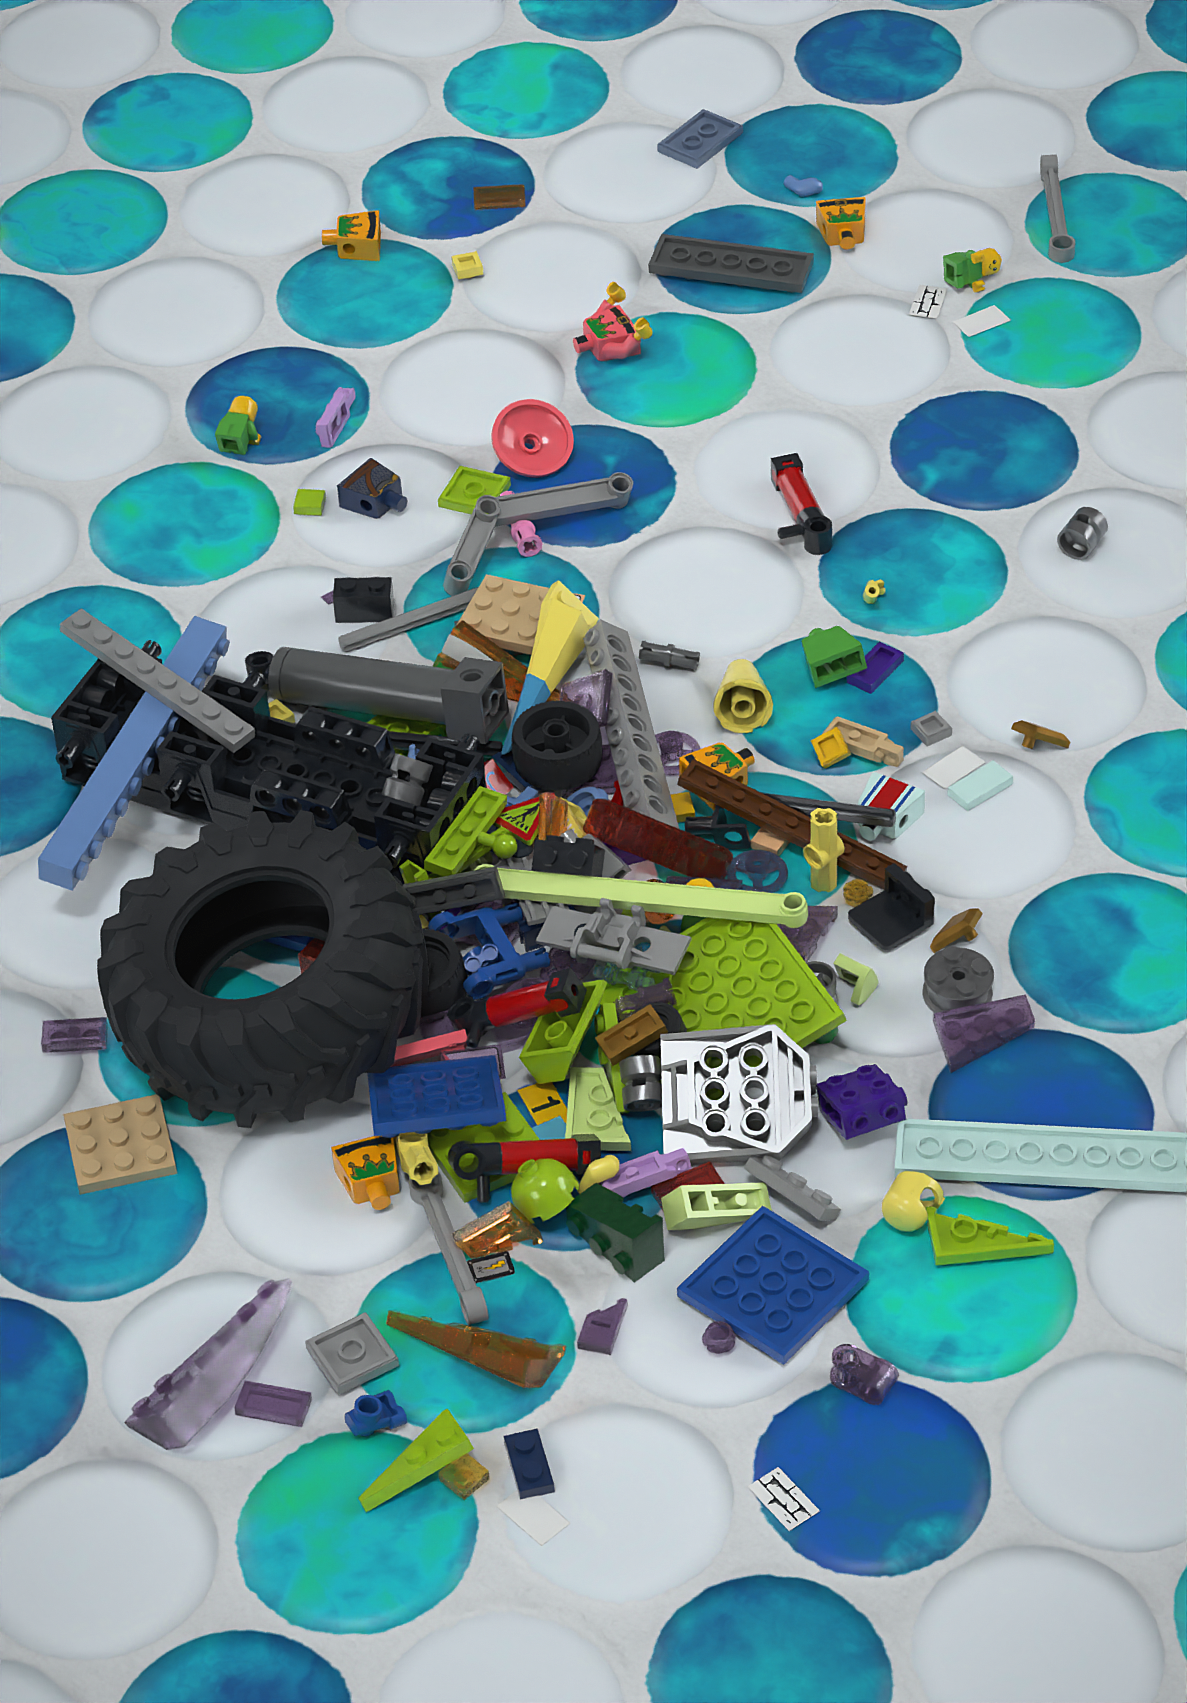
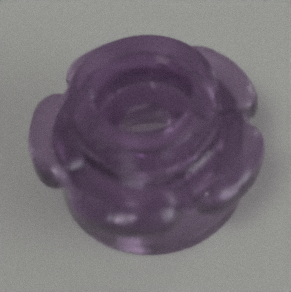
(719, 1331)

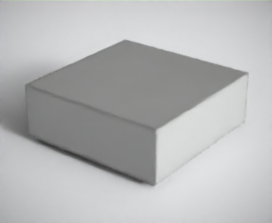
(931, 728)

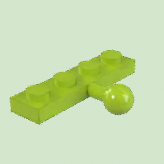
(467, 831)

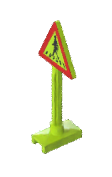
(516, 820)

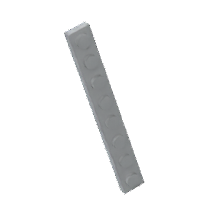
(157, 680)

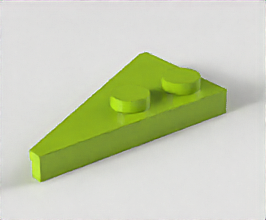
(603, 1021)
(979, 1240)
(432, 1450)

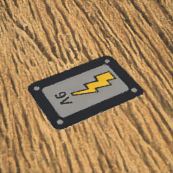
(491, 1266)

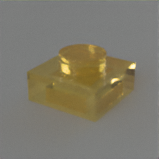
(464, 1476)

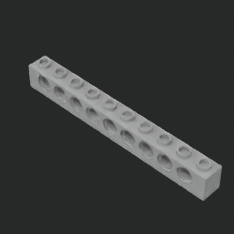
(630, 725)

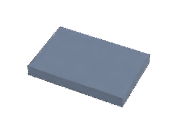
(700, 138)

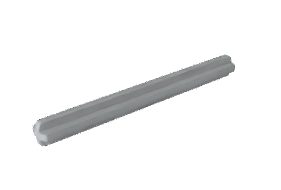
(406, 621)

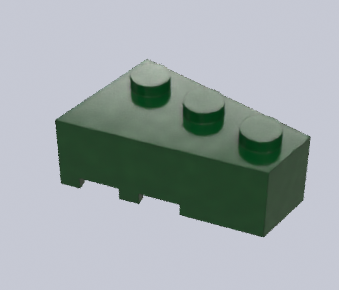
(617, 1231)

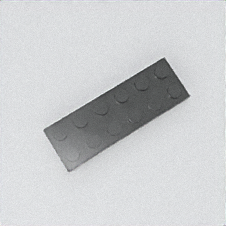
(731, 263)

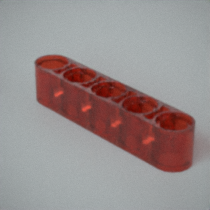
(656, 841)

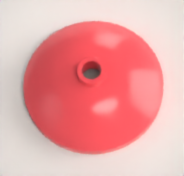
(535, 424)

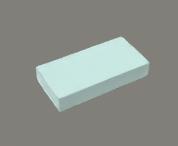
(980, 785)

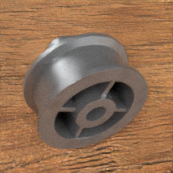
(957, 979)

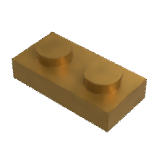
(631, 1034)

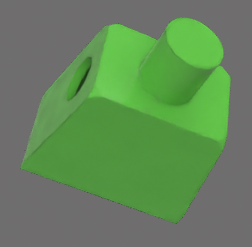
(832, 655)

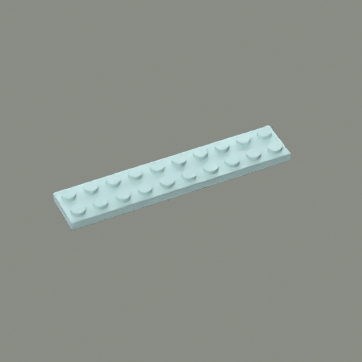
(1043, 1154)

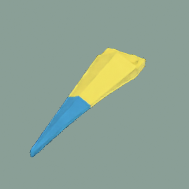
(556, 646)

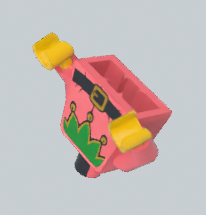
(610, 331)

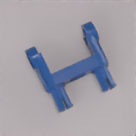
(487, 926)

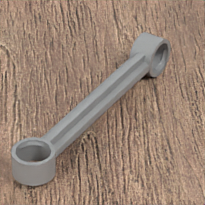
(1059, 237)
(470, 1296)

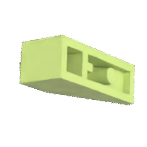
(713, 1204)

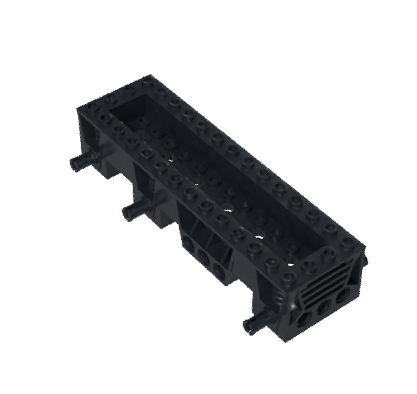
(313, 766)

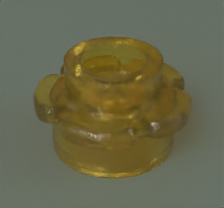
(857, 892)

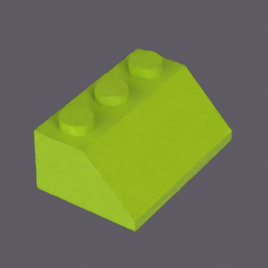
(558, 1039)

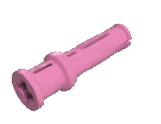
(524, 533)

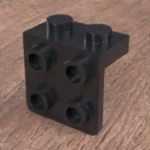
(896, 912)

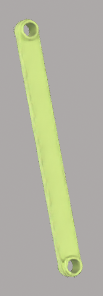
(668, 898)

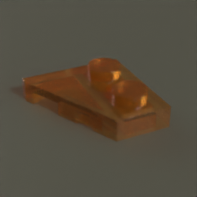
(496, 1232)

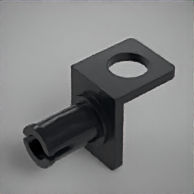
(718, 827)

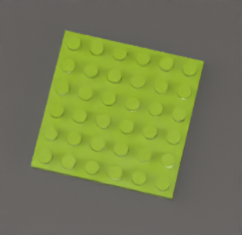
(743, 978)

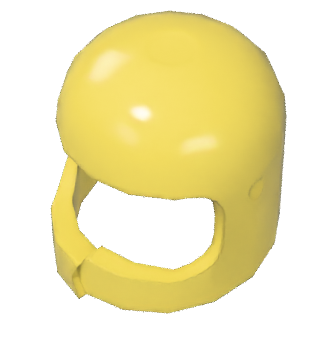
(903, 1204)

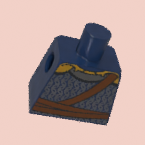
(371, 490)

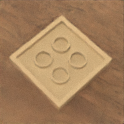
(506, 612)
(119, 1144)

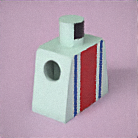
(895, 795)

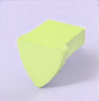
(857, 974)

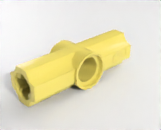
(823, 850)
(416, 1157)

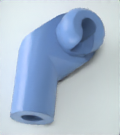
(803, 187)

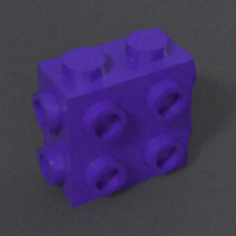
(861, 1101)

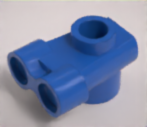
(480, 957)
(375, 1413)

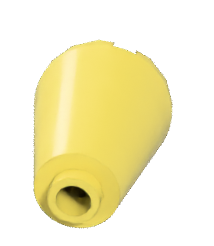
(742, 698)

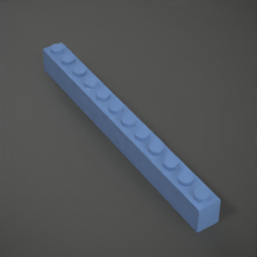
(127, 761)

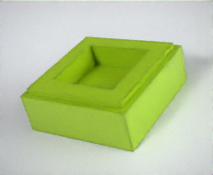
(309, 502)

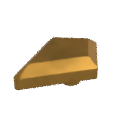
(1034, 731)
(958, 926)

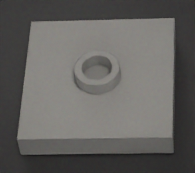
(352, 1353)

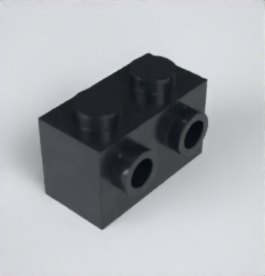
(363, 599)
(563, 857)

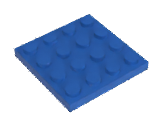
(436, 1096)
(773, 1284)

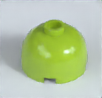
(543, 1188)

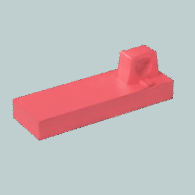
(429, 1047)

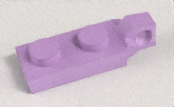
(335, 416)
(647, 1171)

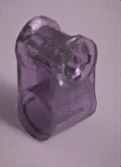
(864, 1376)

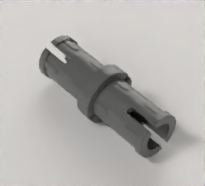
(669, 655)

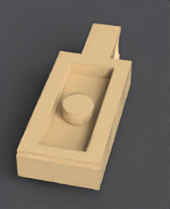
(868, 742)

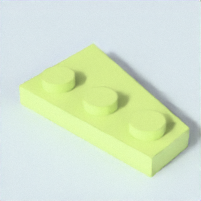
(593, 1109)

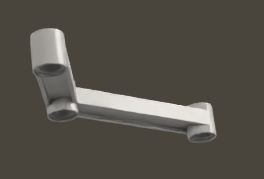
(528, 506)

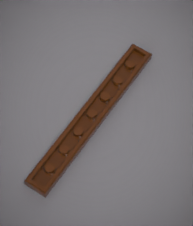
(779, 819)

